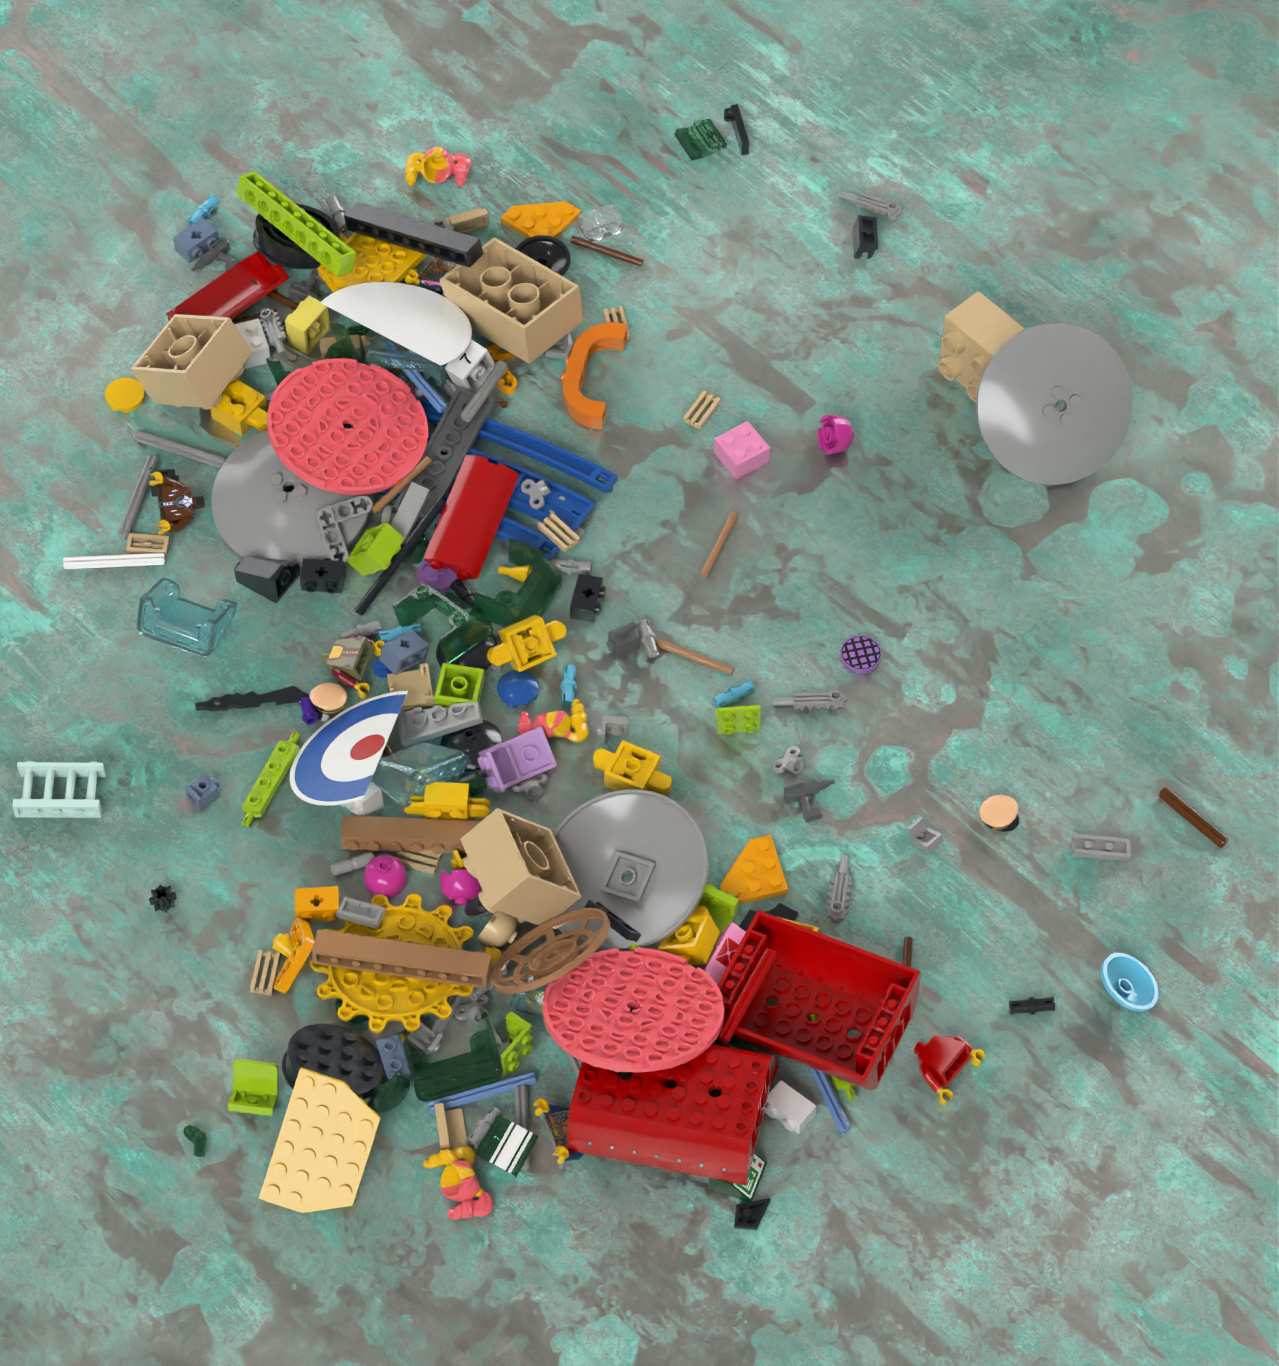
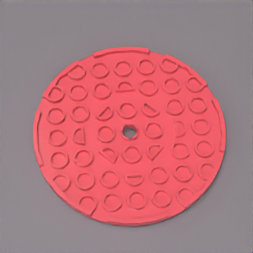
(310, 436)
(674, 1016)

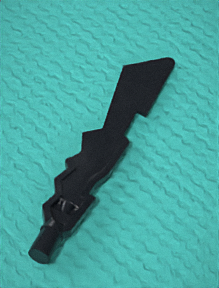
(251, 699)

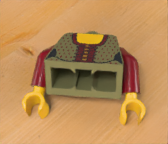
(350, 659)

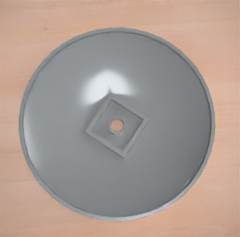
(1020, 398)
(265, 520)
(638, 836)

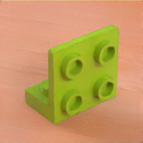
(738, 719)
(521, 1036)

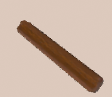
(1193, 817)

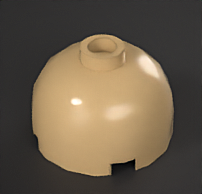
(499, 930)

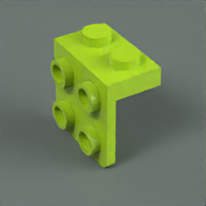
(720, 905)
(254, 1087)

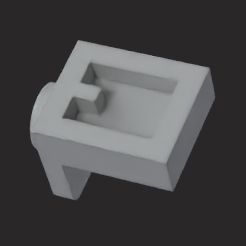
(612, 725)

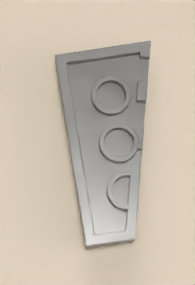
(430, 723)

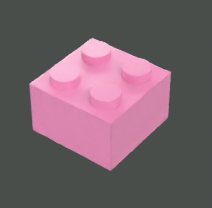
(741, 450)

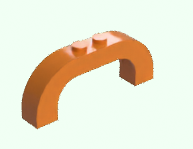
(596, 338)

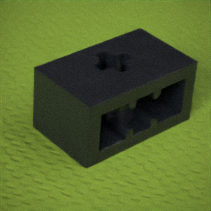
(322, 576)
(587, 597)

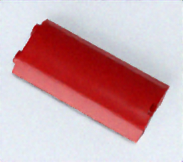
(232, 291)
(471, 517)

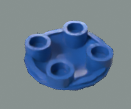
(517, 688)

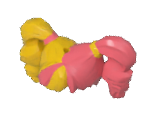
(437, 166)
(558, 723)
(461, 1183)

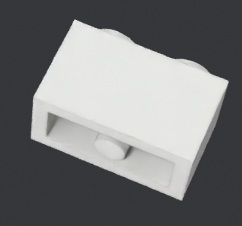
(789, 1107)

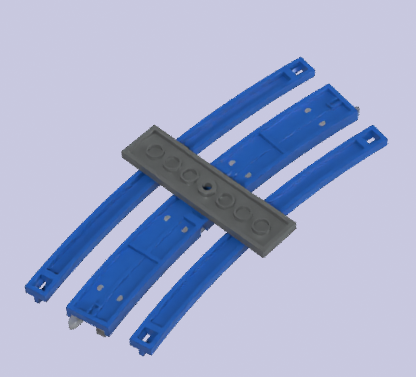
(454, 440)

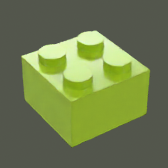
(375, 549)
(459, 685)

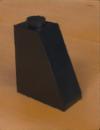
(267, 576)

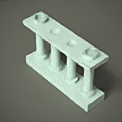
(64, 807)

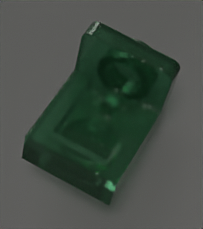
(476, 785)

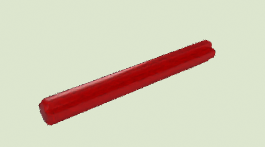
(747, 995)

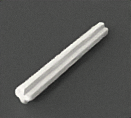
(113, 560)

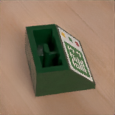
(740, 1191)

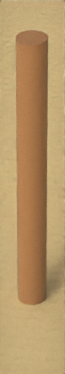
(401, 485)
(719, 543)
(694, 656)

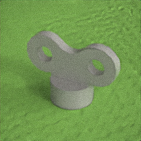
(536, 492)
(790, 761)
(531, 786)
(472, 1010)
(502, 1044)

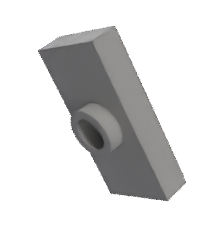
(361, 912)

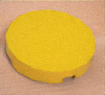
(124, 395)

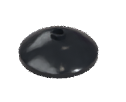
(548, 252)
(475, 657)
(482, 737)

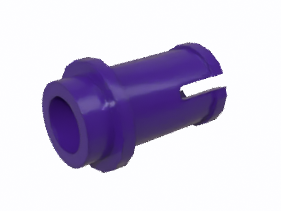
(309, 715)

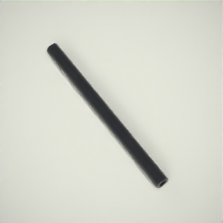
(400, 556)

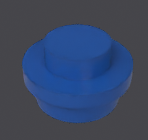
(380, 669)

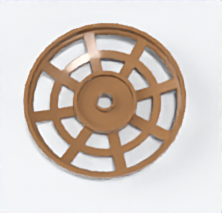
(554, 956)

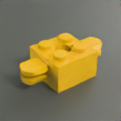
(241, 416)
(527, 643)
(635, 762)
(448, 802)
(694, 938)

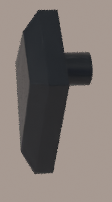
(750, 1214)

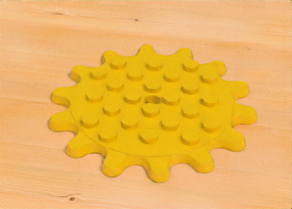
(390, 996)

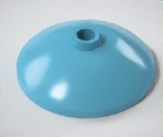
(1129, 982)

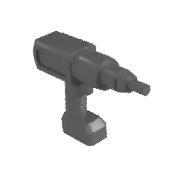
(217, 252)
(301, 292)
(802, 792)

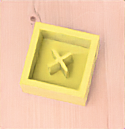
(307, 325)

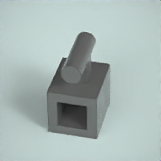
(623, 640)

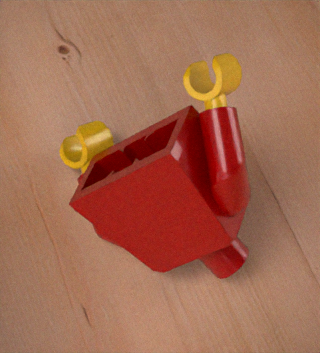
(943, 1059)

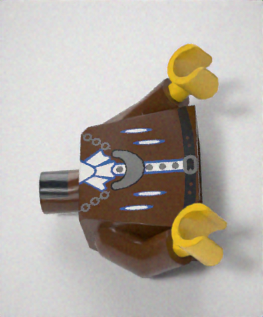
(174, 503)

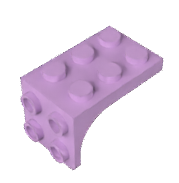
(516, 759)

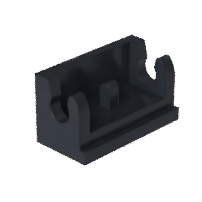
(865, 236)

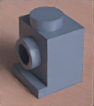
(202, 792)

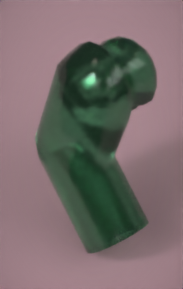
(358, 330)
(198, 1138)

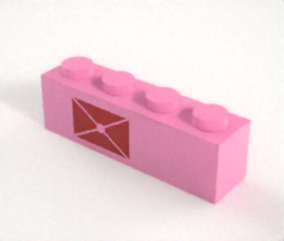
(723, 951)

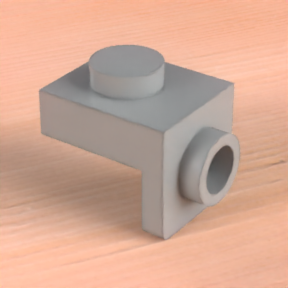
(561, 348)
(387, 517)
(924, 837)
(424, 1039)

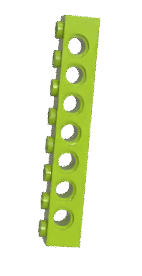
(296, 224)

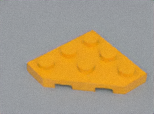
(541, 218)
(756, 873)

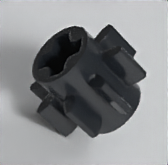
(162, 898)

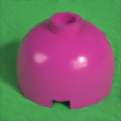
(835, 434)
(385, 876)
(459, 886)

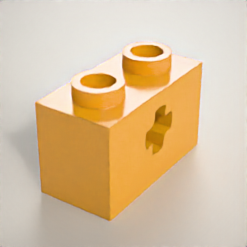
(325, 898)

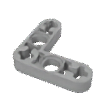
(336, 518)

